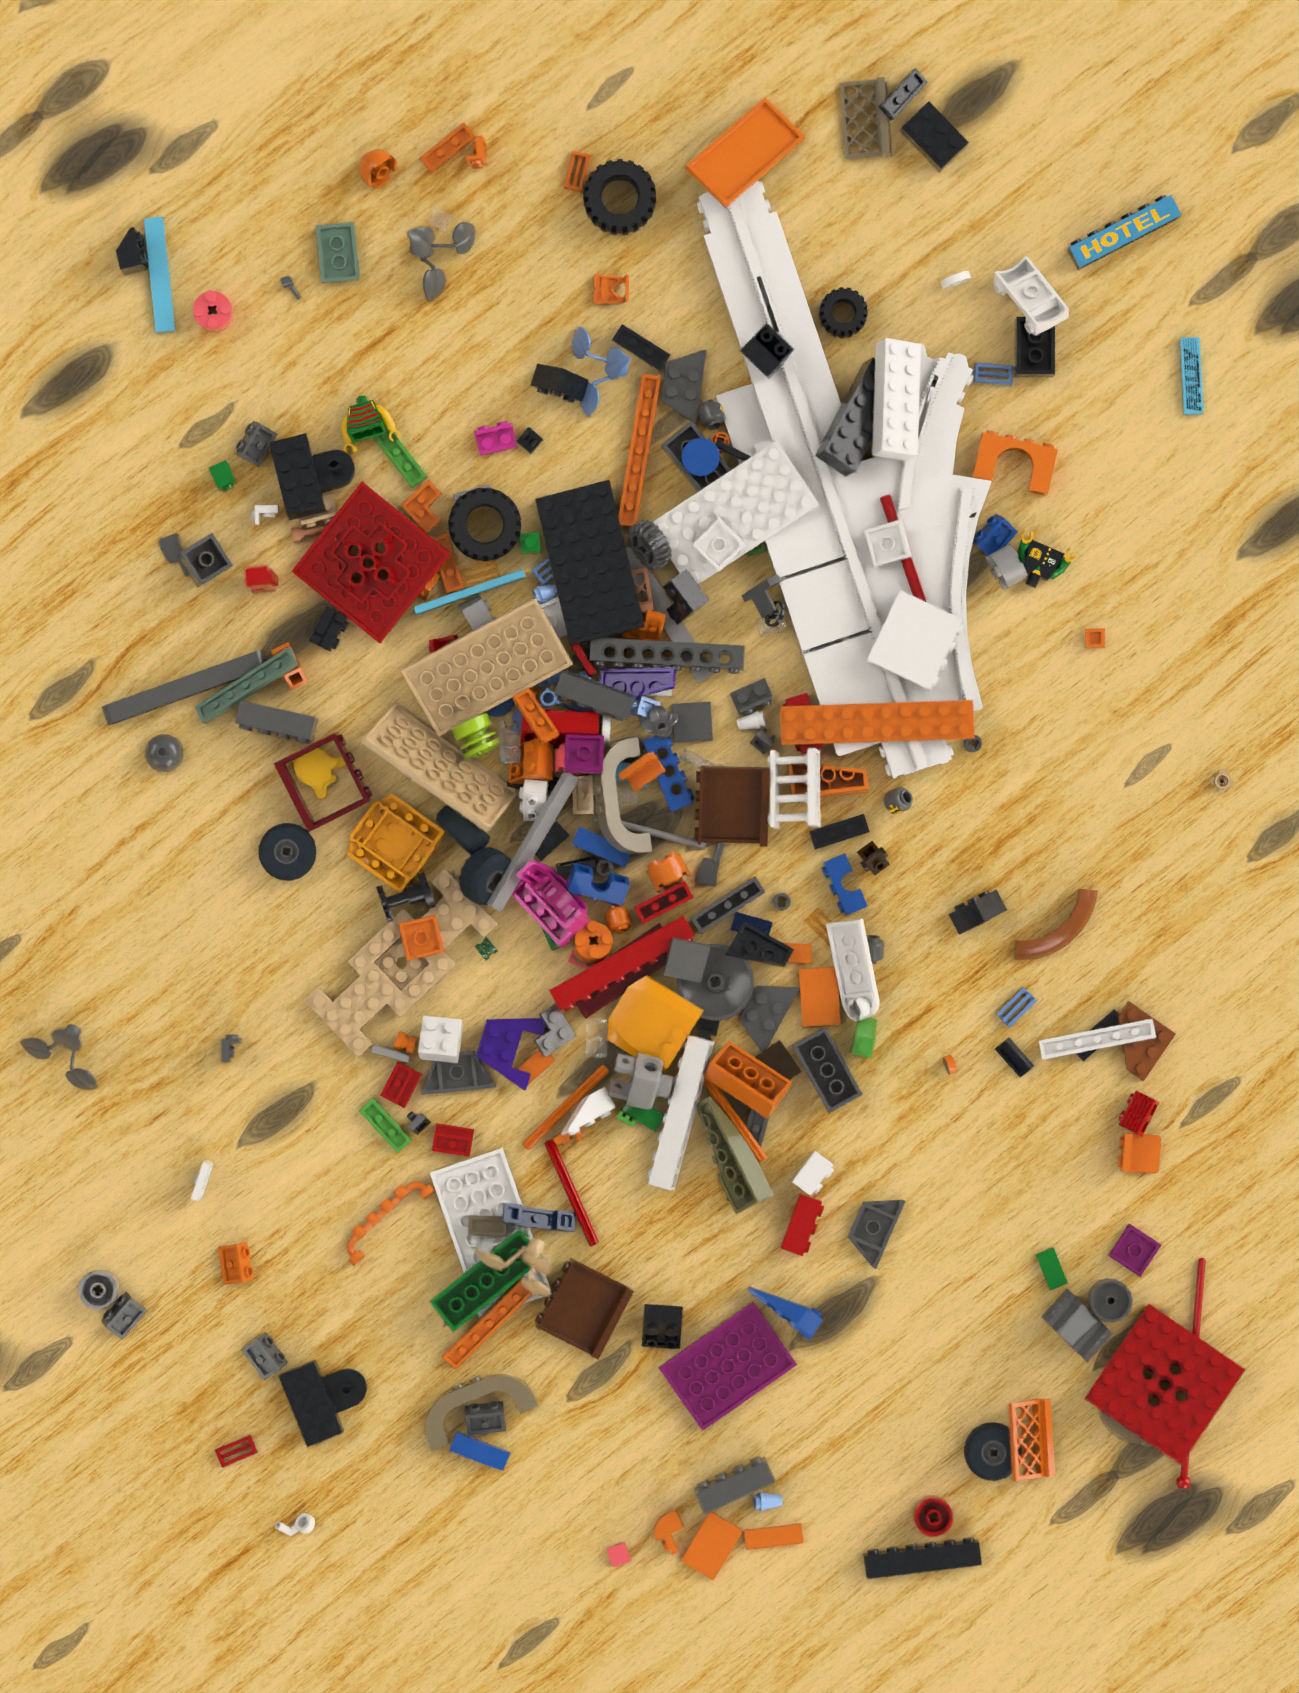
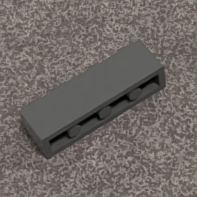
(595, 694)
(727, 905)

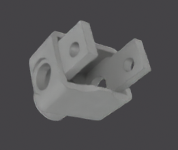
(645, 1081)

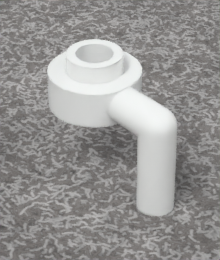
(303, 1524)

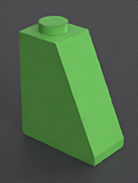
(864, 1037)

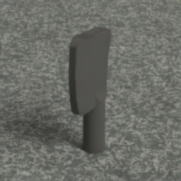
(171, 548)
(709, 867)

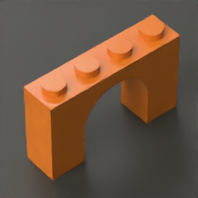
(1041, 458)

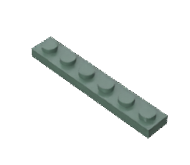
(246, 685)

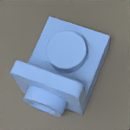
(643, 706)

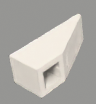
(589, 1108)

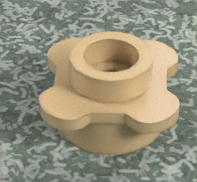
(1221, 786)

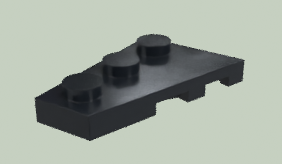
(759, 947)

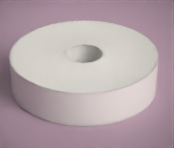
(955, 280)
(606, 728)

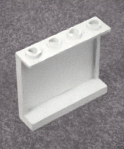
(915, 640)

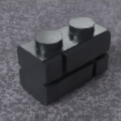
(329, 629)

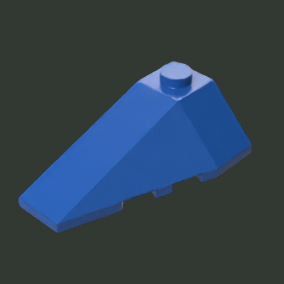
(799, 1316)

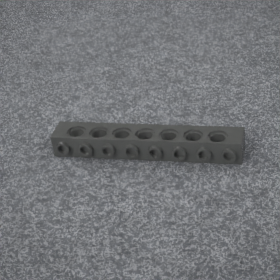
(734, 666)

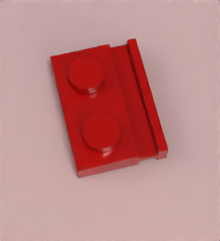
(401, 1084)
(453, 1139)

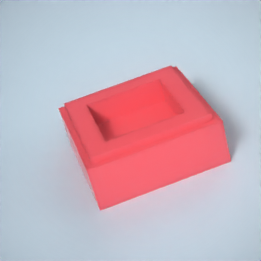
(618, 1554)

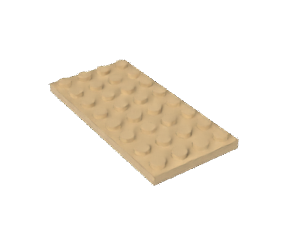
(487, 666)
(440, 767)

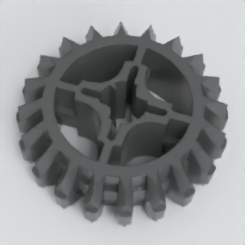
(649, 544)

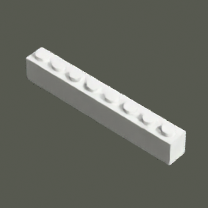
(681, 1112)

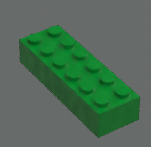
(481, 1283)

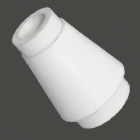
(754, 720)

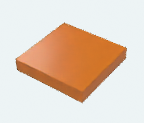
(421, 937)

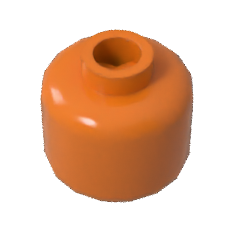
(618, 919)

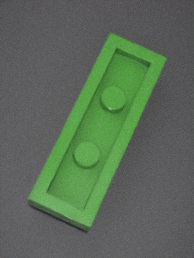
(385, 1125)

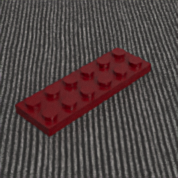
(615, 990)

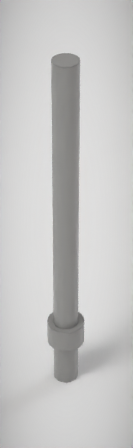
(660, 834)

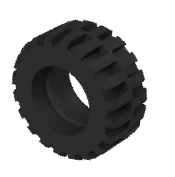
(611, 172)
(458, 524)

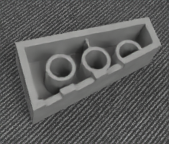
(476, 612)

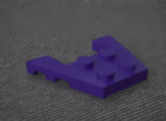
(500, 1046)

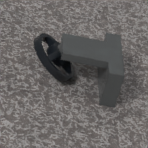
(763, 601)

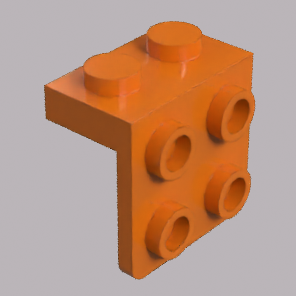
(1139, 1153)

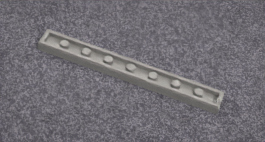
(676, 632)
(533, 840)

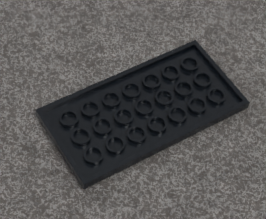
(590, 562)

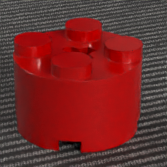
(937, 1526)

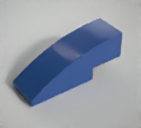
(599, 846)
(479, 1451)

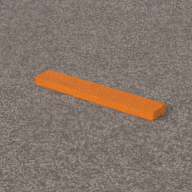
(487, 1324)

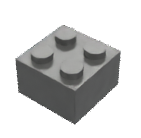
(204, 560)

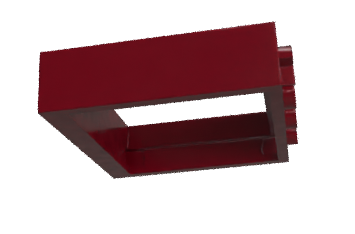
(295, 794)

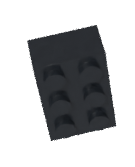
(934, 136)
(1034, 353)

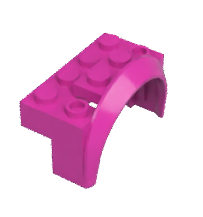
(569, 906)

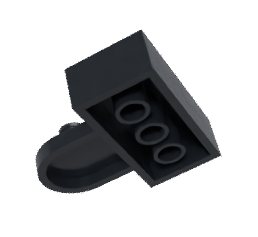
(307, 476)
(319, 1399)

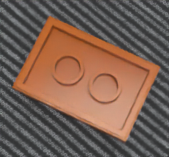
(819, 997)
(711, 1545)

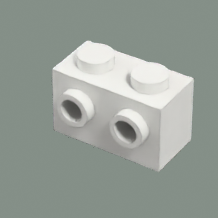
(534, 797)
(813, 1173)

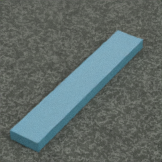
(159, 274)
(469, 592)

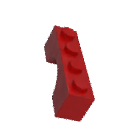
(261, 579)

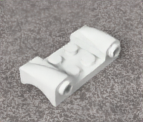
(1032, 296)

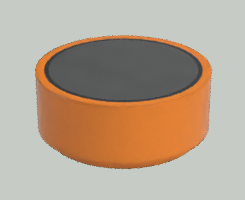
(949, 1064)

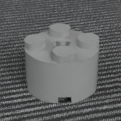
(1006, 567)
(90, 1296)

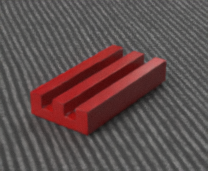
(583, 659)
(251, 1444)

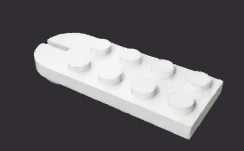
(853, 968)

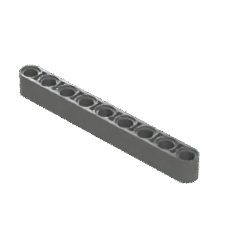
(182, 688)

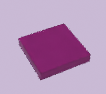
(584, 753)
(1134, 1250)

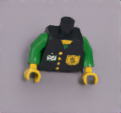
(1041, 560)

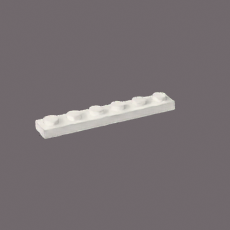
(1097, 1039)

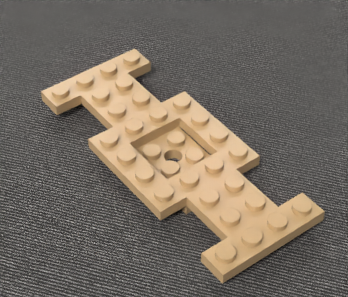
(388, 984)

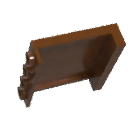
(732, 804)
(583, 1307)

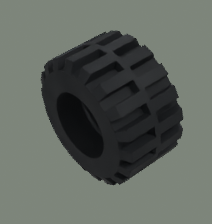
(847, 296)

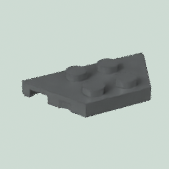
(684, 383)
(766, 1012)
(460, 1076)
(874, 1227)

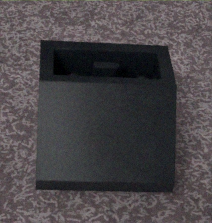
(130, 253)
(767, 350)
(662, 1326)

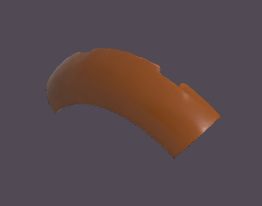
(1064, 933)

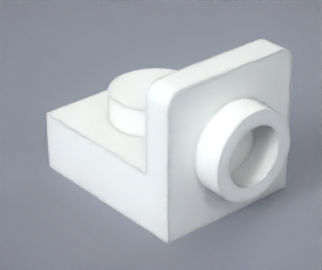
(267, 510)

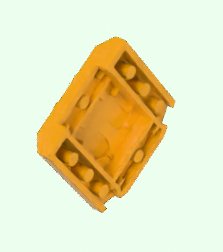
(394, 841)
(652, 1021)

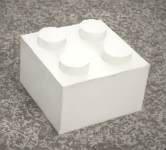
(440, 1039)

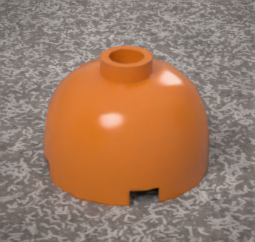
(376, 167)

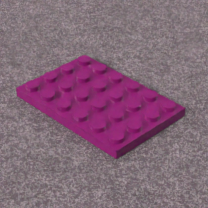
(727, 1366)

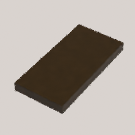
(776, 1058)

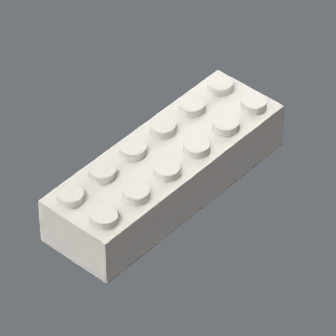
(896, 399)

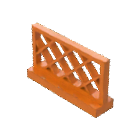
(1042, 1439)

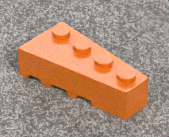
(833, 780)

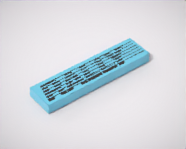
(1191, 375)

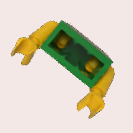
(365, 422)

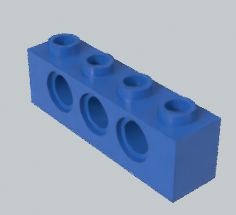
(678, 801)

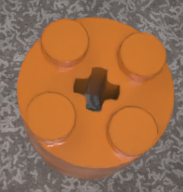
(668, 871)
(596, 952)

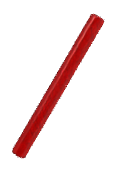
(908, 564)
(571, 1192)

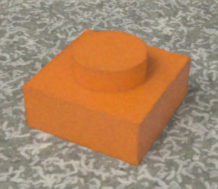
(1095, 638)

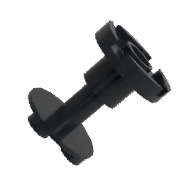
(414, 894)

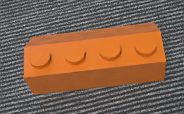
(747, 1079)

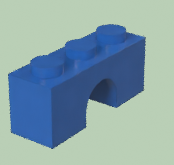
(835, 870)
(612, 890)

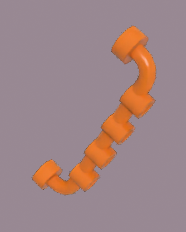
(374, 1218)

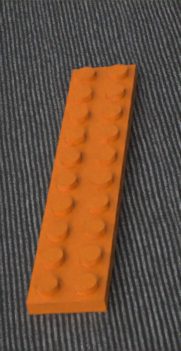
(877, 722)

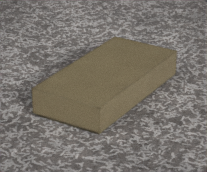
(487, 1226)

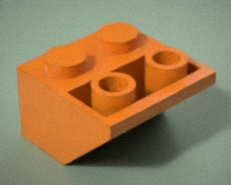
(535, 763)

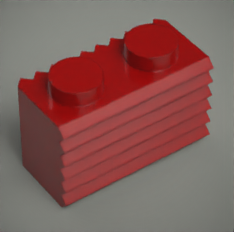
(1138, 1113)

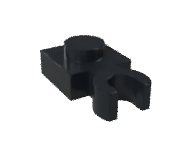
(708, 1028)

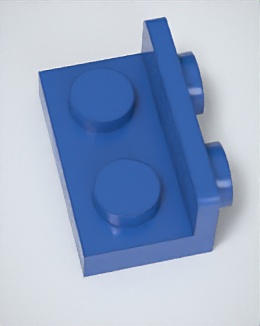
(994, 535)

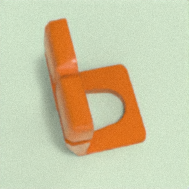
(605, 289)

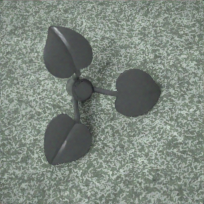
(422, 247)
(69, 1039)

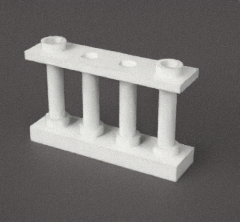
(812, 797)

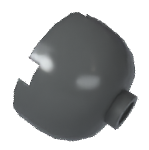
(164, 753)

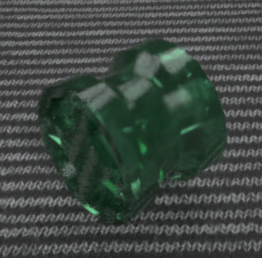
(486, 948)

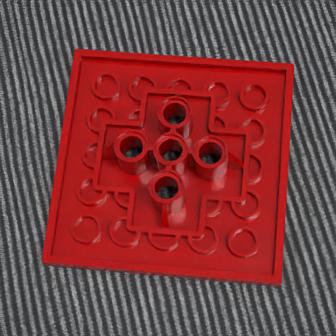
(408, 557)
(1155, 1346)

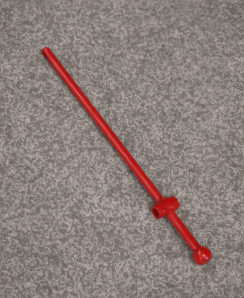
(1183, 1480)

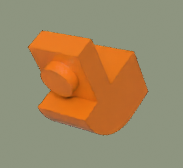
(296, 676)
(665, 1526)

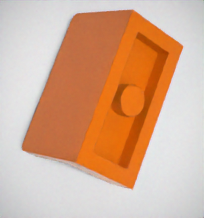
(642, 771)

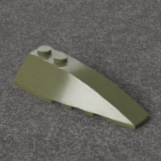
(738, 1167)

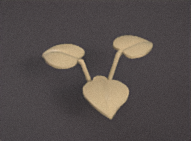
(530, 1256)

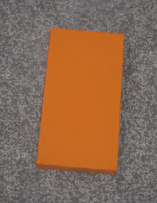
(745, 152)

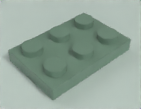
(337, 252)

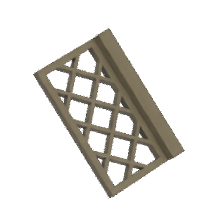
(882, 122)

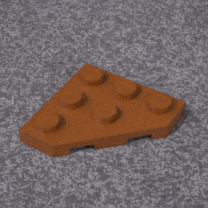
(1143, 1054)

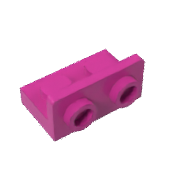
(495, 438)

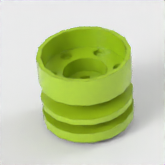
(476, 737)

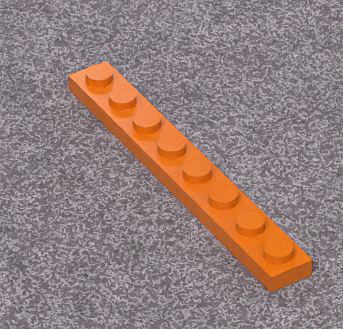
(639, 449)

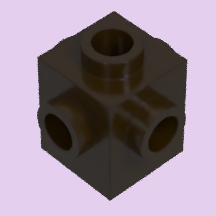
(873, 858)

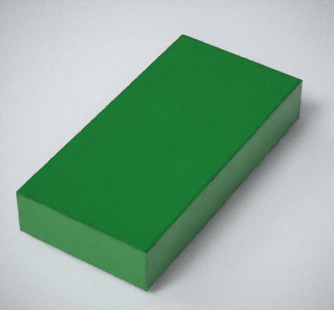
(1051, 1268)

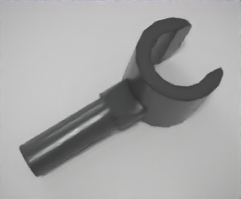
(287, 282)

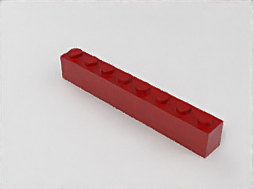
(619, 964)

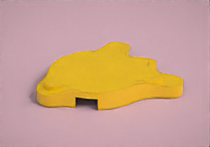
(317, 770)

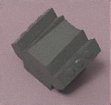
(1077, 1325)

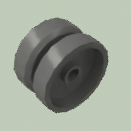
(1120, 1295)

